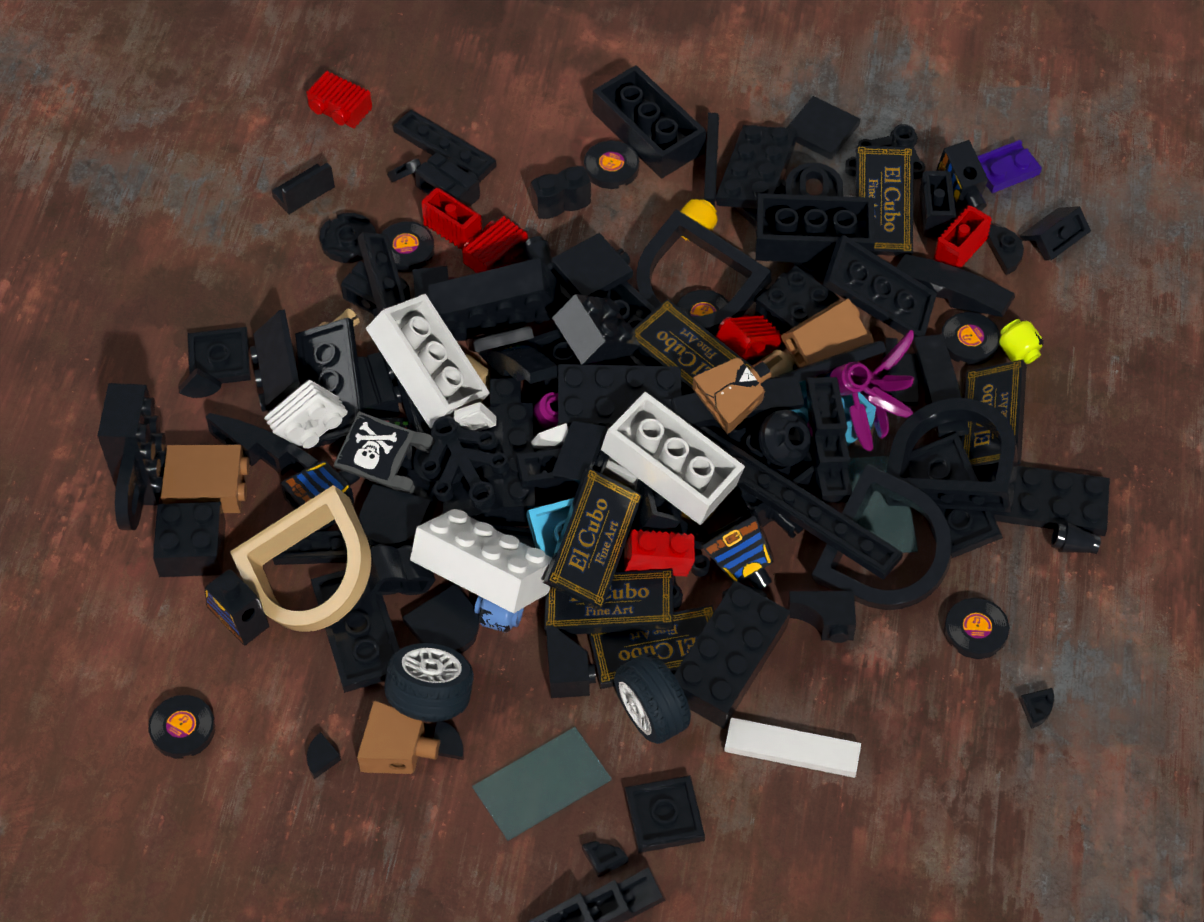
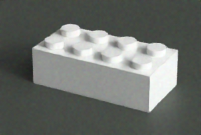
(426, 359)
(672, 458)
(481, 560)

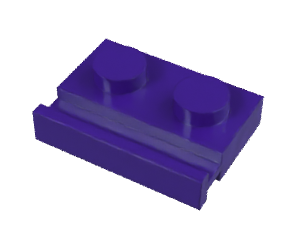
(1008, 166)

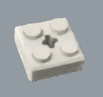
(306, 415)

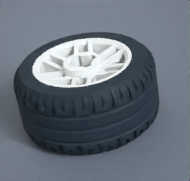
(428, 682)
(652, 698)

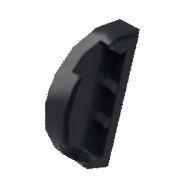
(1006, 248)

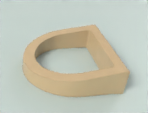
(290, 530)

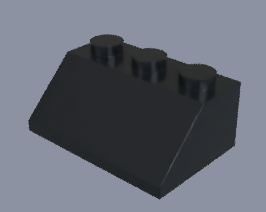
(276, 361)

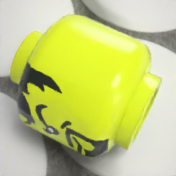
(1021, 341)

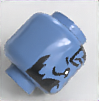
(496, 617)

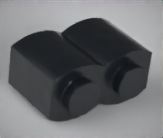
(561, 192)
(395, 573)

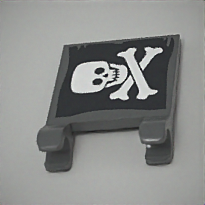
(377, 449)

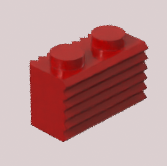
(339, 99)
(450, 217)
(963, 237)
(495, 246)
(749, 336)
(659, 552)

